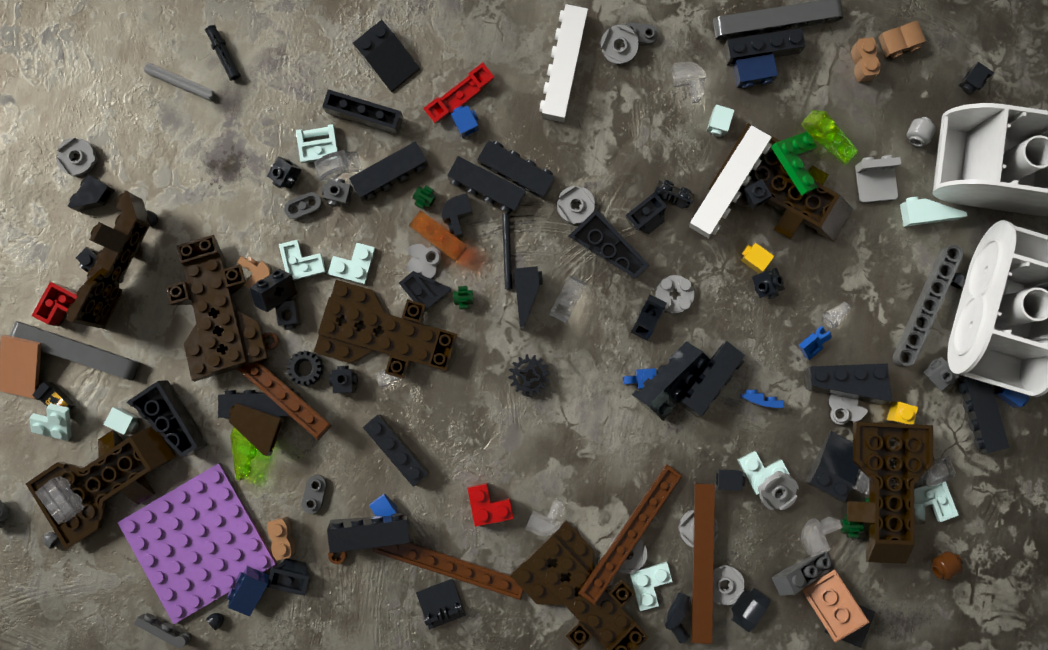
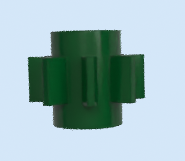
(424, 197)
(463, 297)
(851, 528)

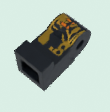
(49, 393)

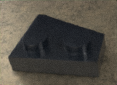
(423, 289)

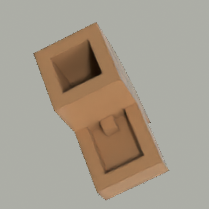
(258, 272)

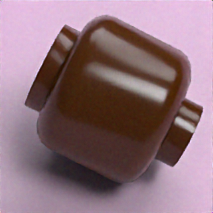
(947, 565)

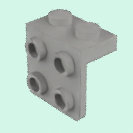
(877, 178)

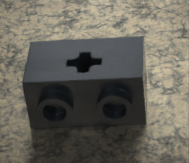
(273, 290)

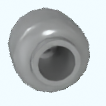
(921, 131)

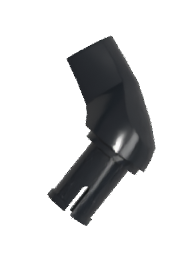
(675, 616)

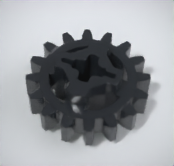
(532, 363)

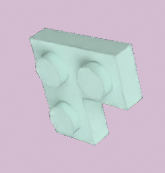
(300, 266)
(356, 269)
(54, 425)
(755, 470)
(939, 498)
(644, 582)

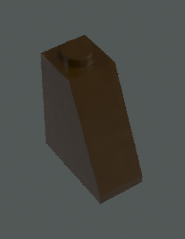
(256, 426)

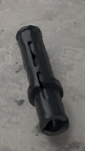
(213, 34)

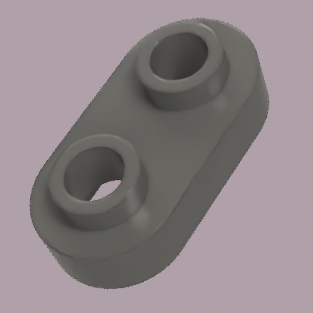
(640, 30)
(303, 205)
(313, 494)

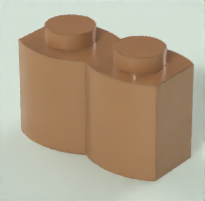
(902, 39)
(865, 58)
(280, 533)

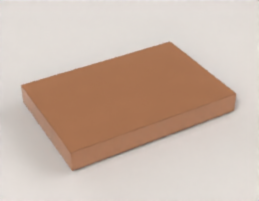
(19, 366)
(835, 606)

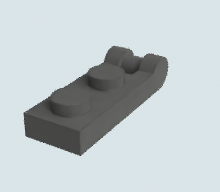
(162, 630)

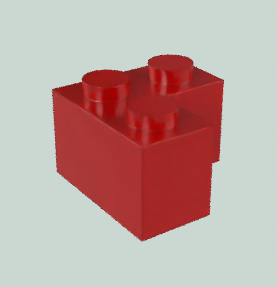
(54, 304)
(485, 510)

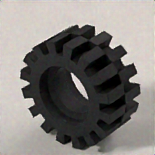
(294, 363)

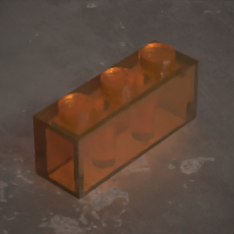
(438, 236)

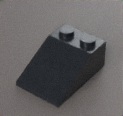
(386, 55)
(527, 288)
(834, 468)

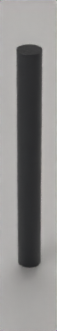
(507, 251)

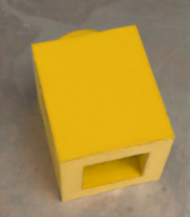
(756, 257)
(902, 413)

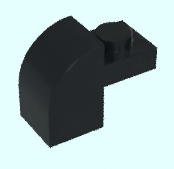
(454, 210)
(648, 317)

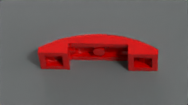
(460, 94)

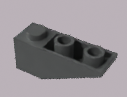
(802, 574)

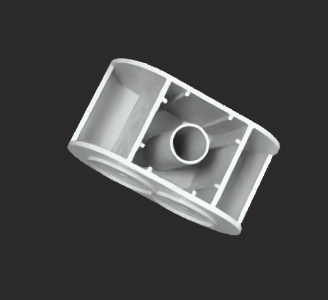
(994, 158)
(1004, 312)

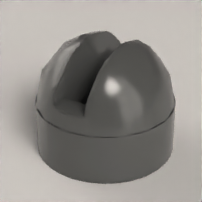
(50, 539)

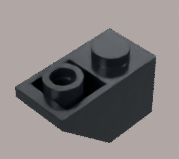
(90, 194)

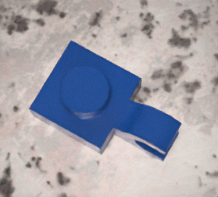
(813, 344)
(641, 376)

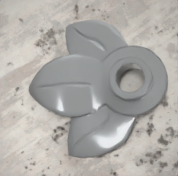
(420, 260)
(848, 407)

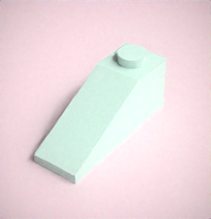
(925, 211)

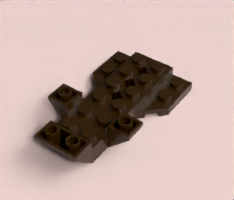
(819, 209)
(101, 290)
(210, 291)
(403, 338)
(116, 470)
(890, 508)
(574, 555)

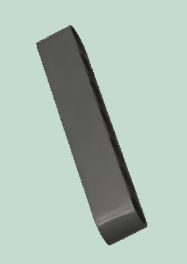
(777, 19)
(935, 301)
(77, 351)

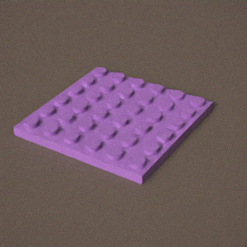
(196, 542)

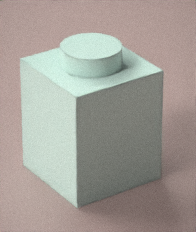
(720, 120)
(122, 421)

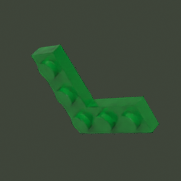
(788, 152)

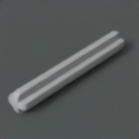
(179, 81)

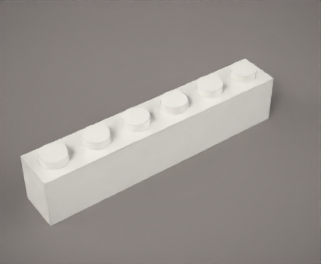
(564, 63)
(730, 181)

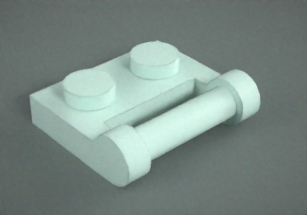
(313, 150)

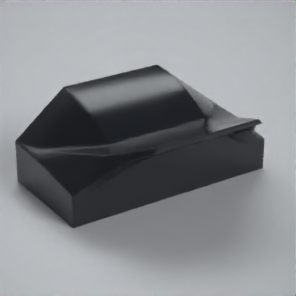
(648, 214)
(289, 577)
(749, 609)

